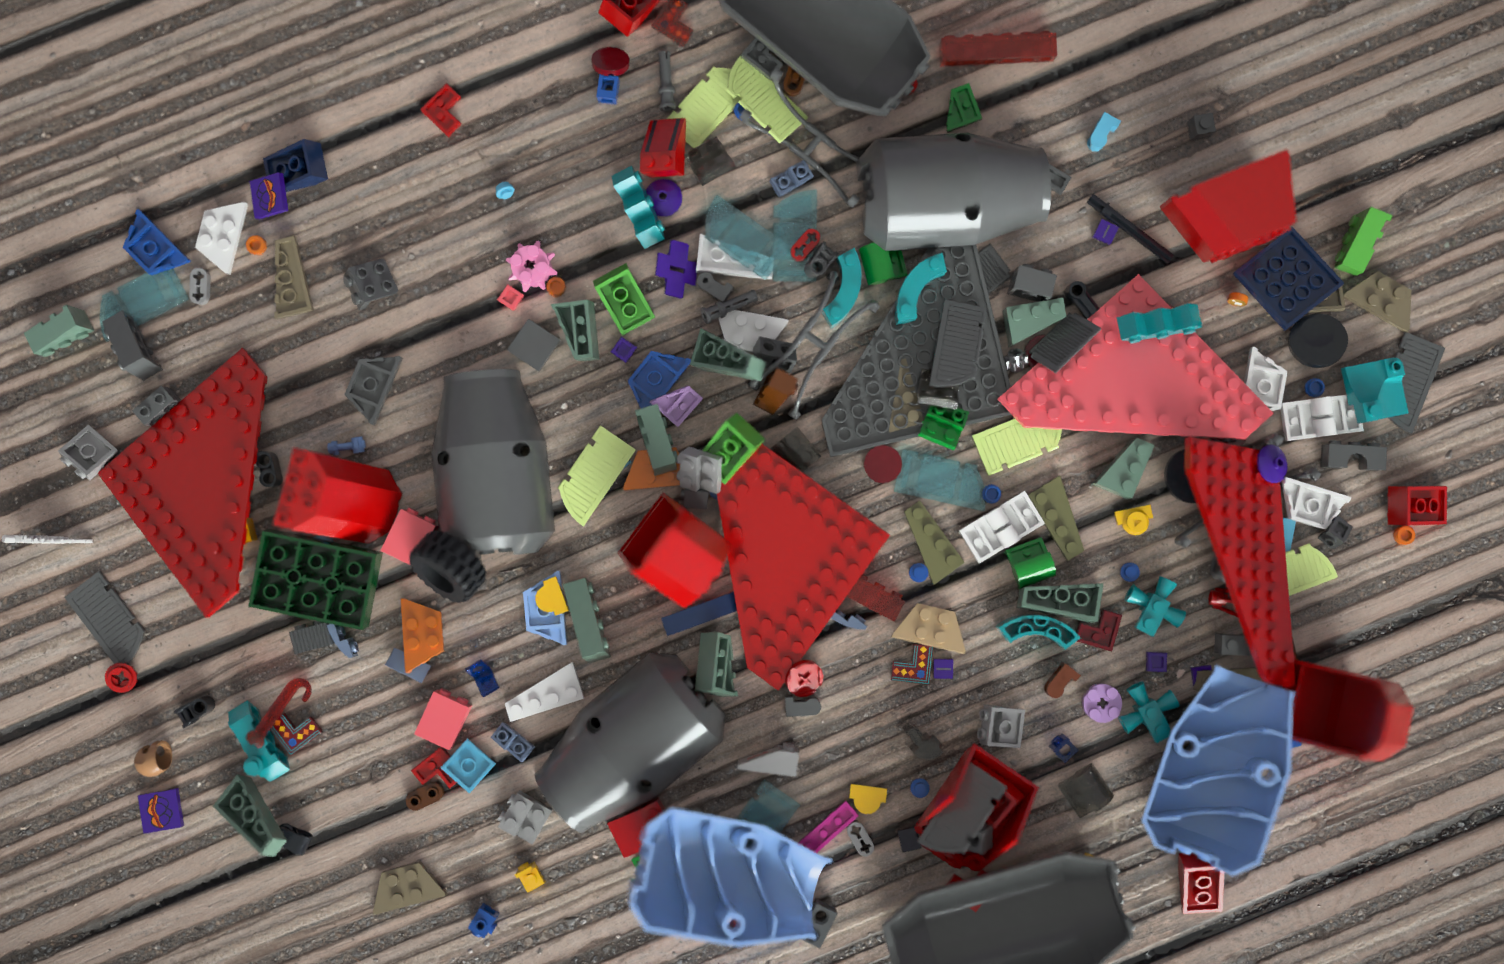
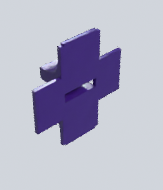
(675, 260)

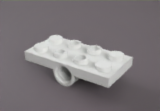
(1318, 418)
(1001, 527)

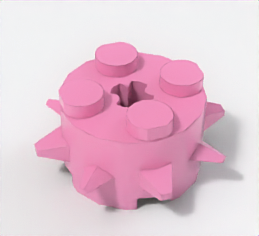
(542, 266)

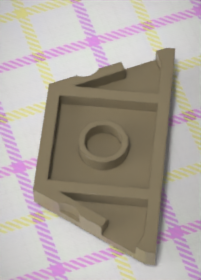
(1383, 299)
(406, 887)

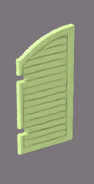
(762, 100)
(706, 106)
(1013, 444)
(594, 474)
(1307, 569)

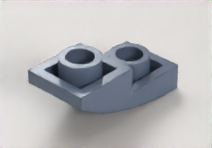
(791, 179)
(854, 622)
(347, 646)
(397, 663)
(512, 741)

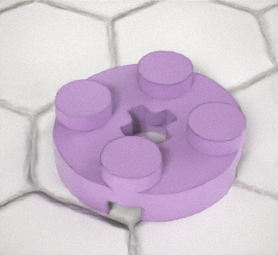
(1110, 710)

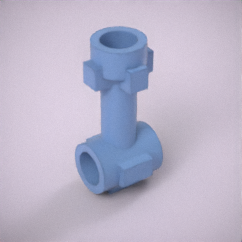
(356, 444)

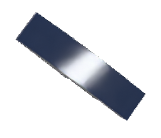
(699, 614)

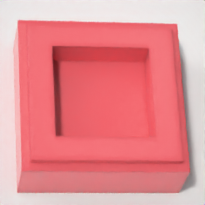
(510, 297)

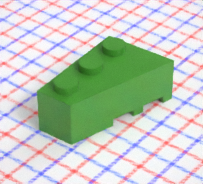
(1360, 239)

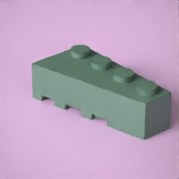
(722, 357)
(586, 620)
(250, 816)

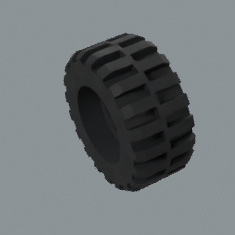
(447, 566)

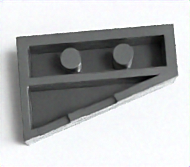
(129, 346)

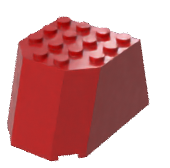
(1236, 209)
(675, 551)
(1349, 712)

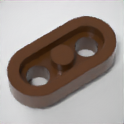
(793, 78)
(424, 796)

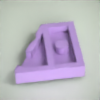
(678, 404)

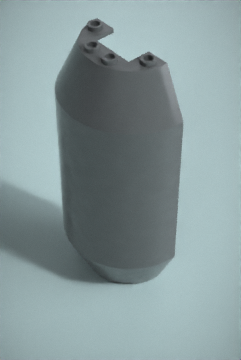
(849, 50)
(1030, 913)

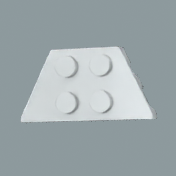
(221, 234)
(745, 328)
(1265, 379)
(1311, 503)

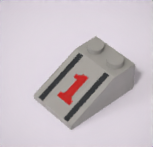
(774, 760)

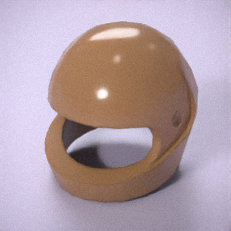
(149, 763)

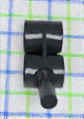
(272, 467)

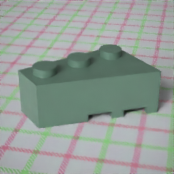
(579, 327)
(1126, 469)
(714, 665)

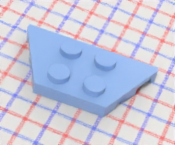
(543, 622)

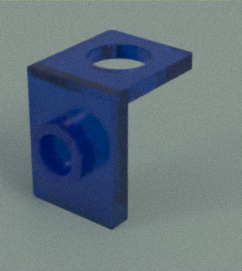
(483, 677)
(1059, 742)

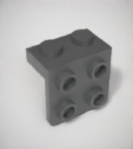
(369, 282)

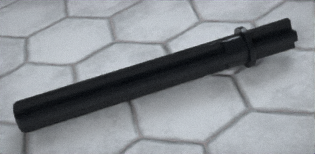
(1131, 229)

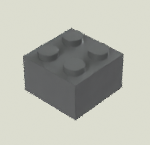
(1032, 283)

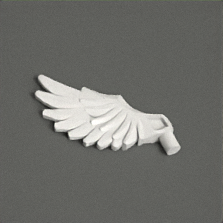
(41, 539)

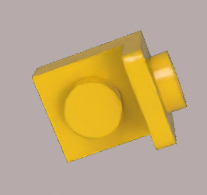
(530, 876)

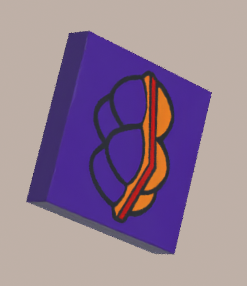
(269, 195)
(160, 810)

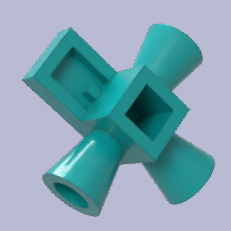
(1155, 606)
(1149, 712)

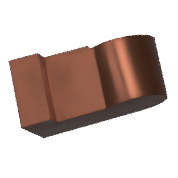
(1059, 679)

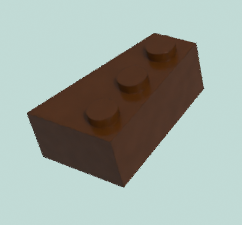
(775, 391)

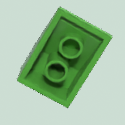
(623, 299)
(735, 444)

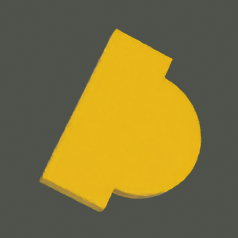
(1134, 520)
(550, 597)
(867, 798)

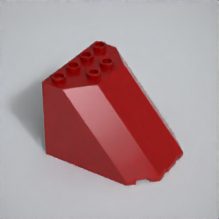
(337, 497)
(1003, 836)

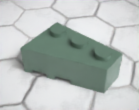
(1030, 318)
(59, 331)
(656, 439)

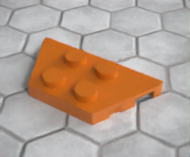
(642, 475)
(421, 633)

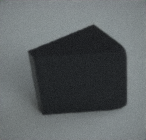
(908, 839)

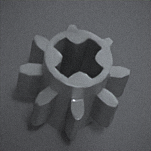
(1015, 360)

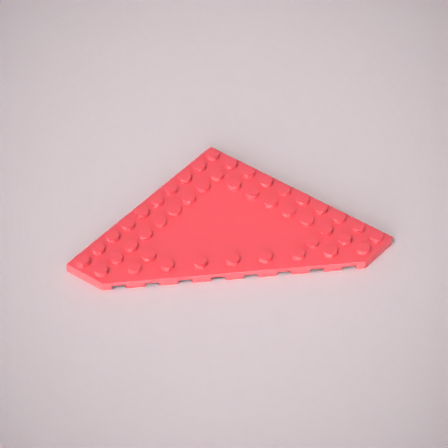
(1138, 387)

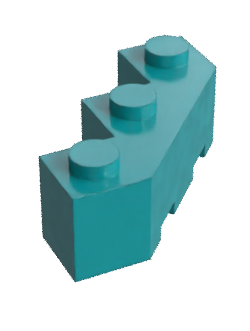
(639, 206)
(1159, 323)
(246, 718)

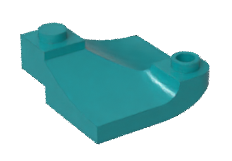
(1376, 389)

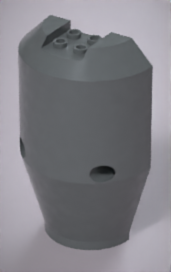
(950, 190)
(488, 488)
(648, 730)

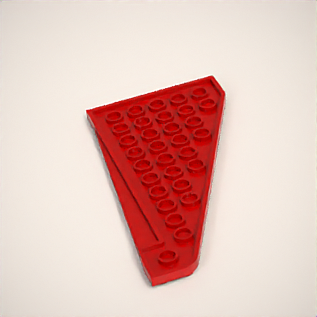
(1249, 543)

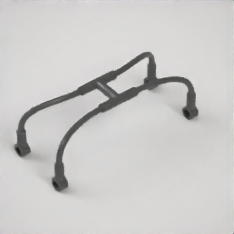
(819, 136)
(825, 347)
(1182, 540)

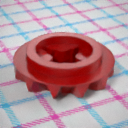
(113, 680)

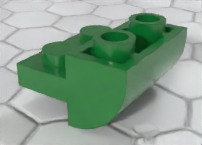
(882, 265)
(943, 425)
(1031, 563)

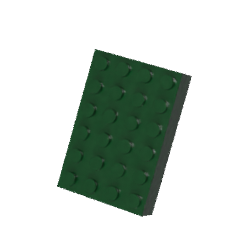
(315, 579)

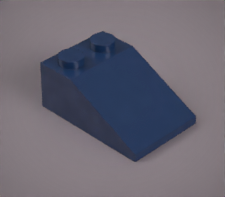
(300, 164)

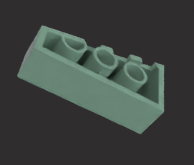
(1067, 601)

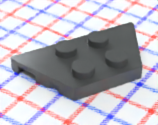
(371, 385)

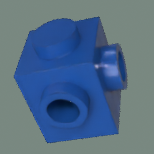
(484, 921)

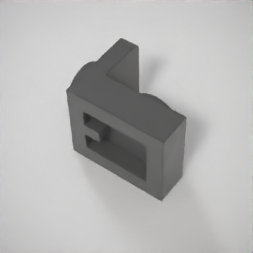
(1336, 533)

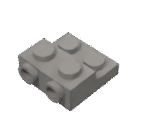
(87, 453)
(699, 470)
(1001, 726)
(524, 817)

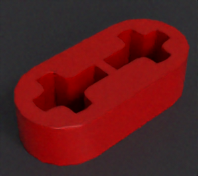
(802, 242)

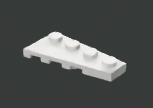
(716, 261)
(554, 691)

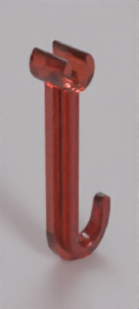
(257, 736)

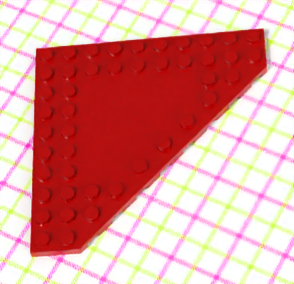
(194, 478)
(789, 558)

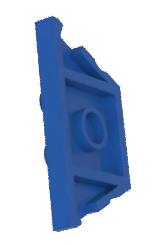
(152, 247)
(656, 376)

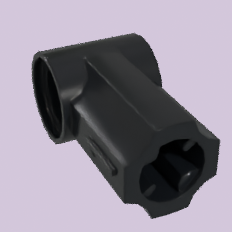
(1083, 301)

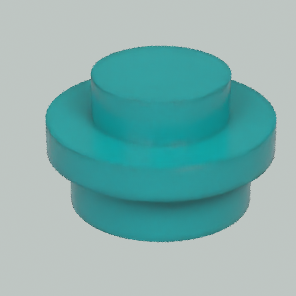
(253, 766)

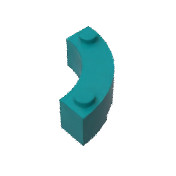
(850, 286)
(909, 292)
(1035, 624)

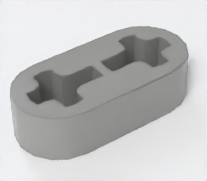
(199, 286)
(856, 840)

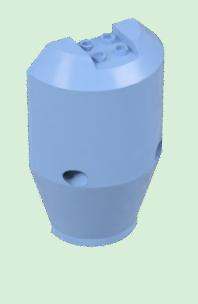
(1213, 790)
(715, 869)

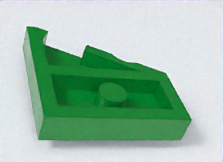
(962, 108)

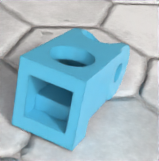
(1099, 134)

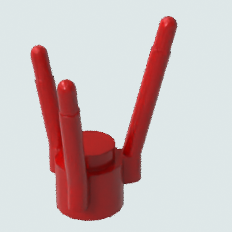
(1218, 598)

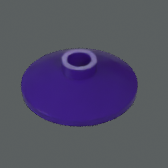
(671, 203)
(1272, 464)

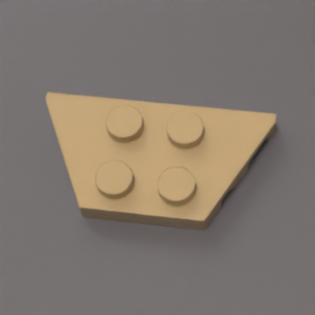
(931, 628)

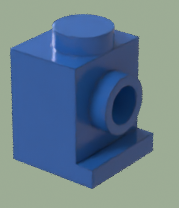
(607, 96)

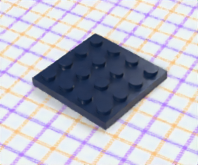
(1288, 278)

